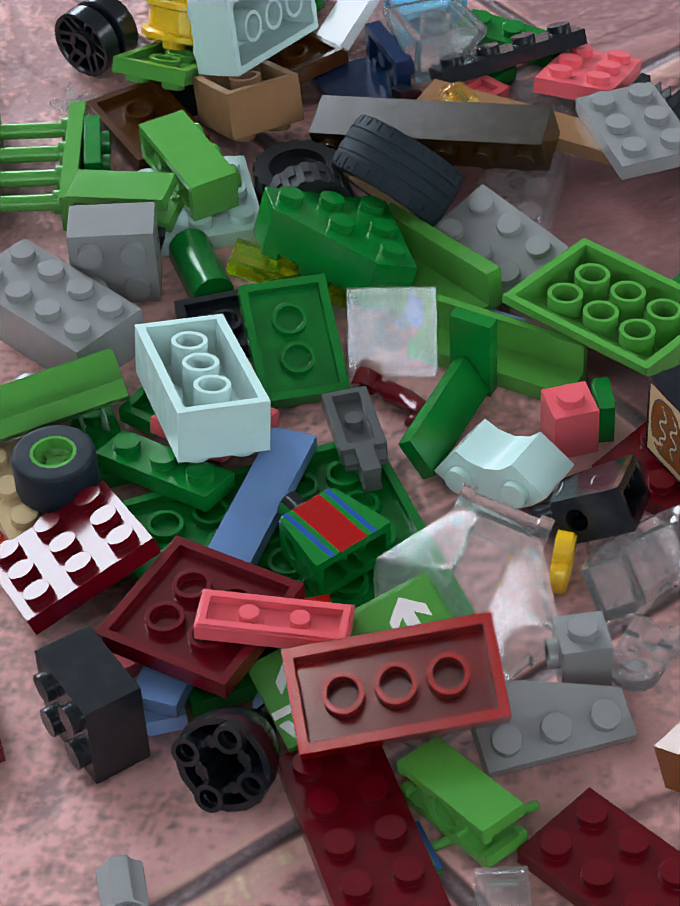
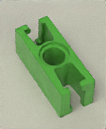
(116, 187)
(462, 802)

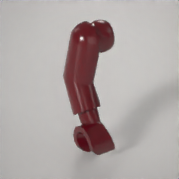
(390, 392)

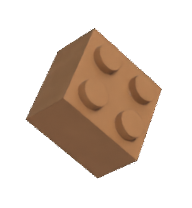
(249, 104)

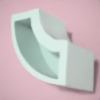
(505, 466)

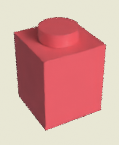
(570, 418)

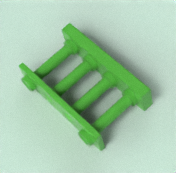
(68, 152)

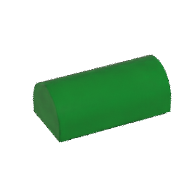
(198, 264)

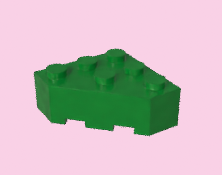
(334, 235)

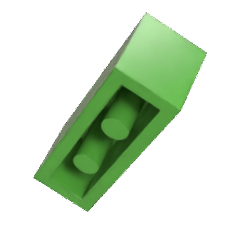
(202, 173)

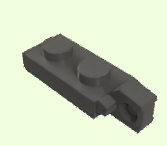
(357, 434)

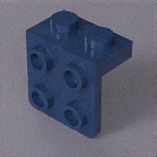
(371, 75)

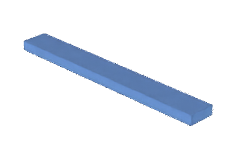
(243, 536)

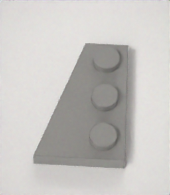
(553, 724)

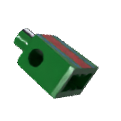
(331, 538)

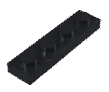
(522, 49)

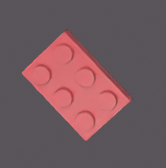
(585, 71)

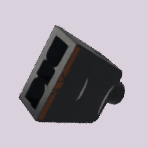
(599, 500)

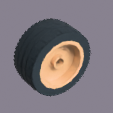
(397, 169)

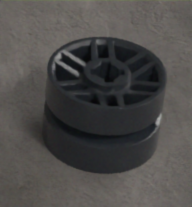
(94, 34)

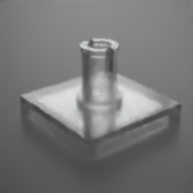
(392, 330)

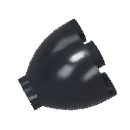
(228, 758)

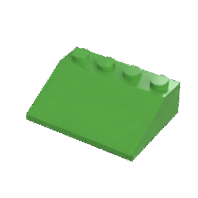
(606, 306)

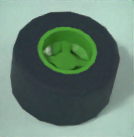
(53, 466)

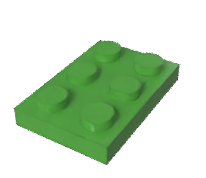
(159, 64)

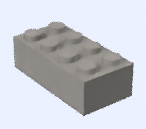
(58, 311)

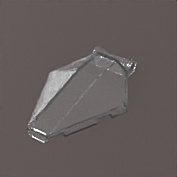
(481, 562)

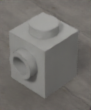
(580, 649)

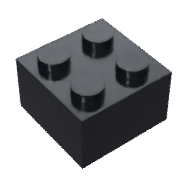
(91, 704)

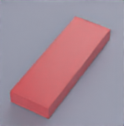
(270, 619)

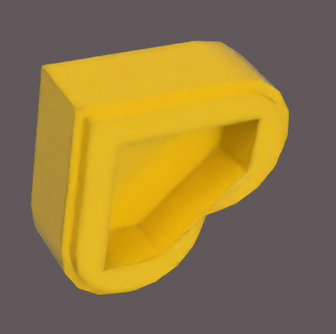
(562, 561)

